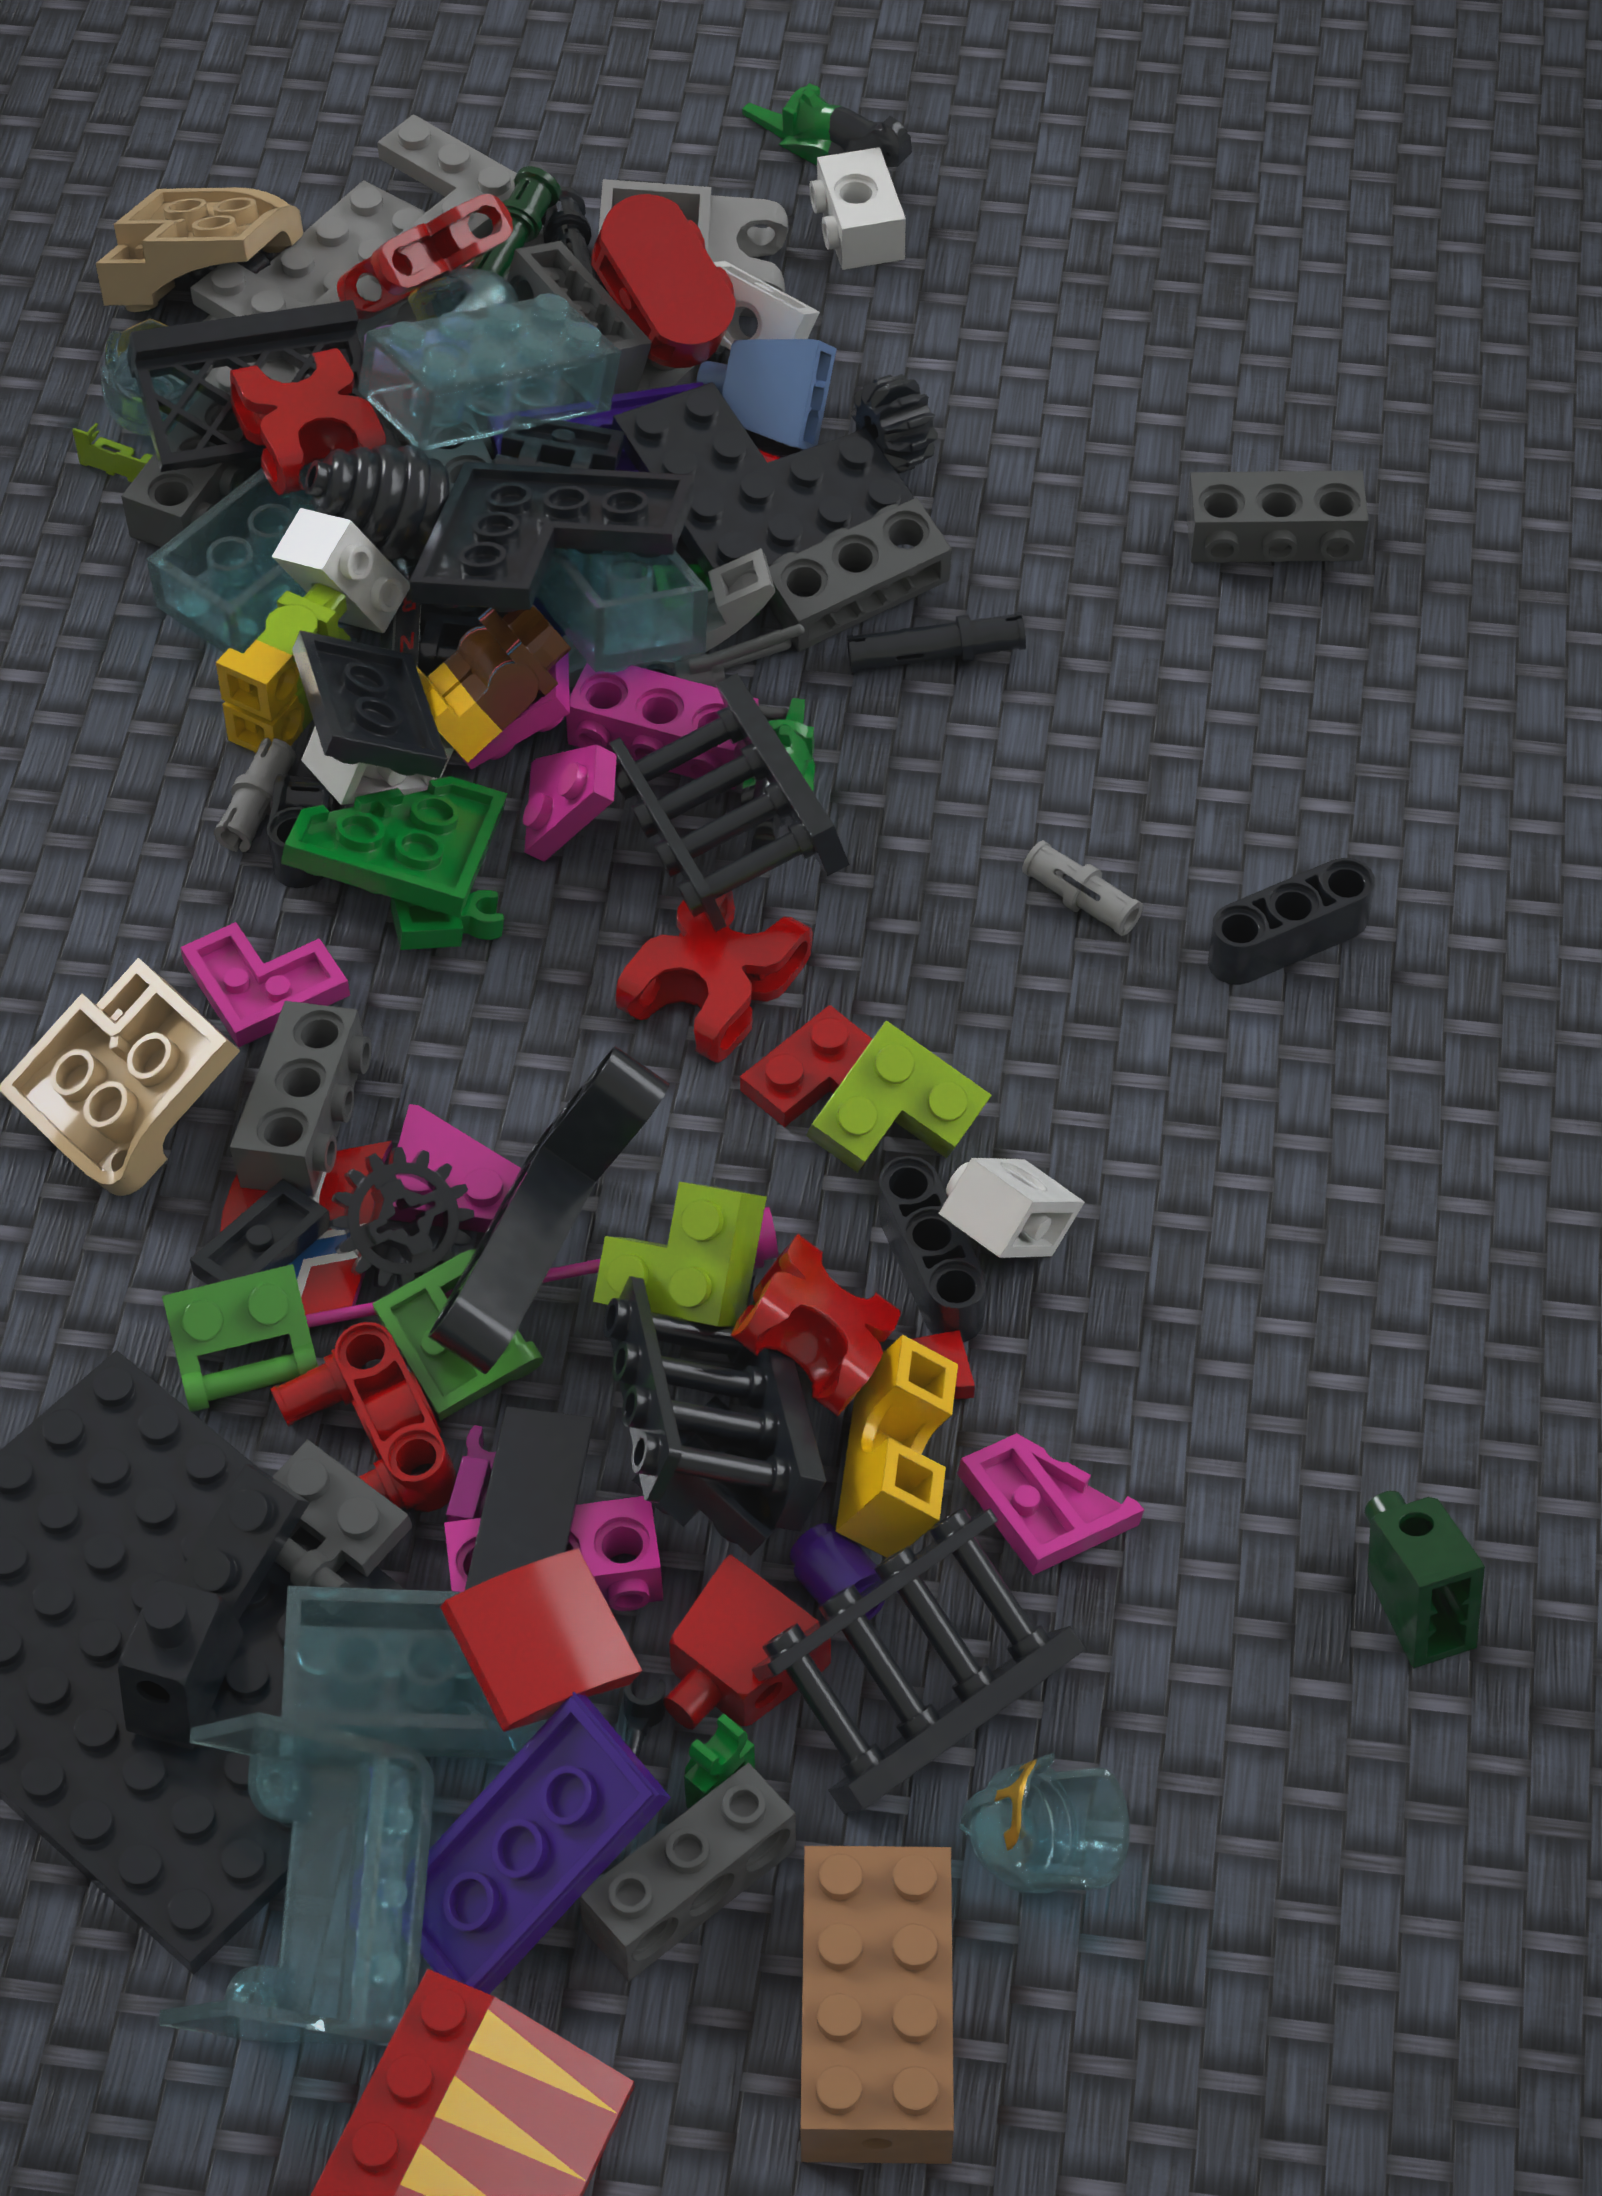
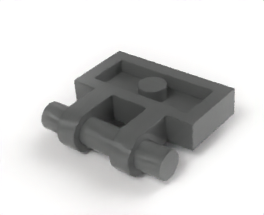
(343, 1514)

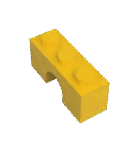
(887, 1484)

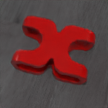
(425, 254)
(302, 417)
(715, 973)
(817, 1324)

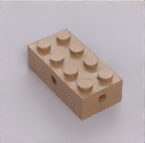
(877, 2005)

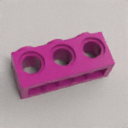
(646, 713)
(600, 1534)

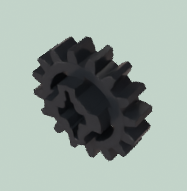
(387, 1190)

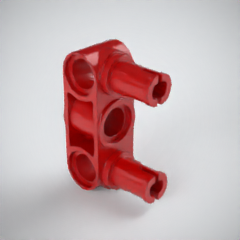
(389, 1410)

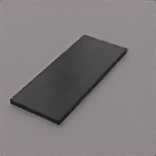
(530, 1491)

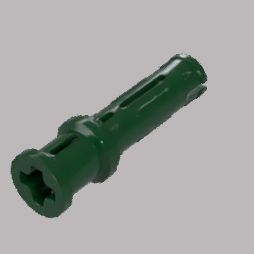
(526, 209)

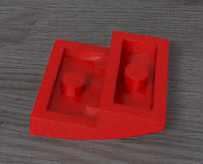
(540, 1638)

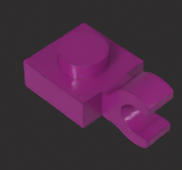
(472, 1479)

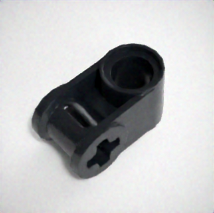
(287, 803)

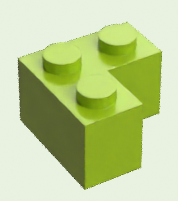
(901, 1085)
(707, 1261)

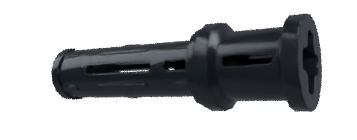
(569, 220)

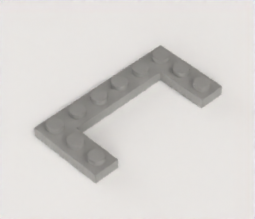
(415, 150)

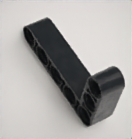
(543, 1207)

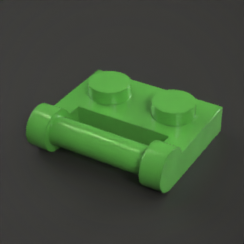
(236, 1315)
(443, 1376)

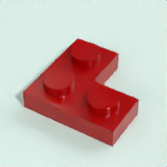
(805, 1066)

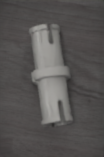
(253, 795)
(1113, 908)

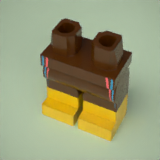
(492, 677)

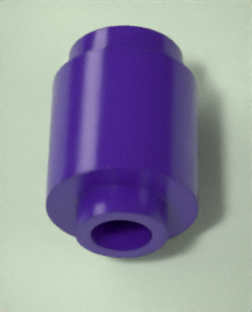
(830, 1563)

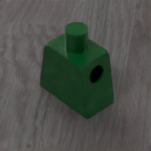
(1424, 1576)

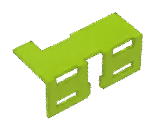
(106, 460)

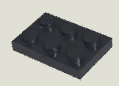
(369, 705)

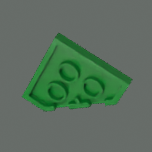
(402, 845)

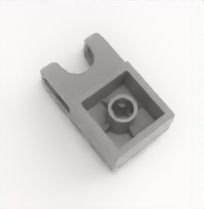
(723, 221)

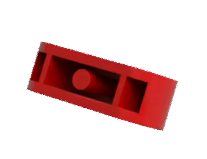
(664, 279)

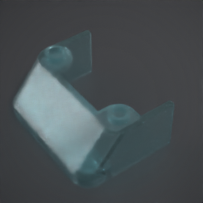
(350, 1885)

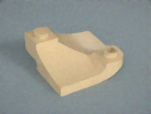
(190, 231)
(119, 1077)

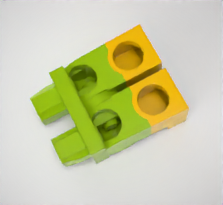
(263, 683)

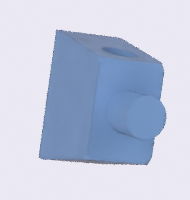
(776, 387)

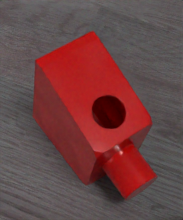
(724, 1641)

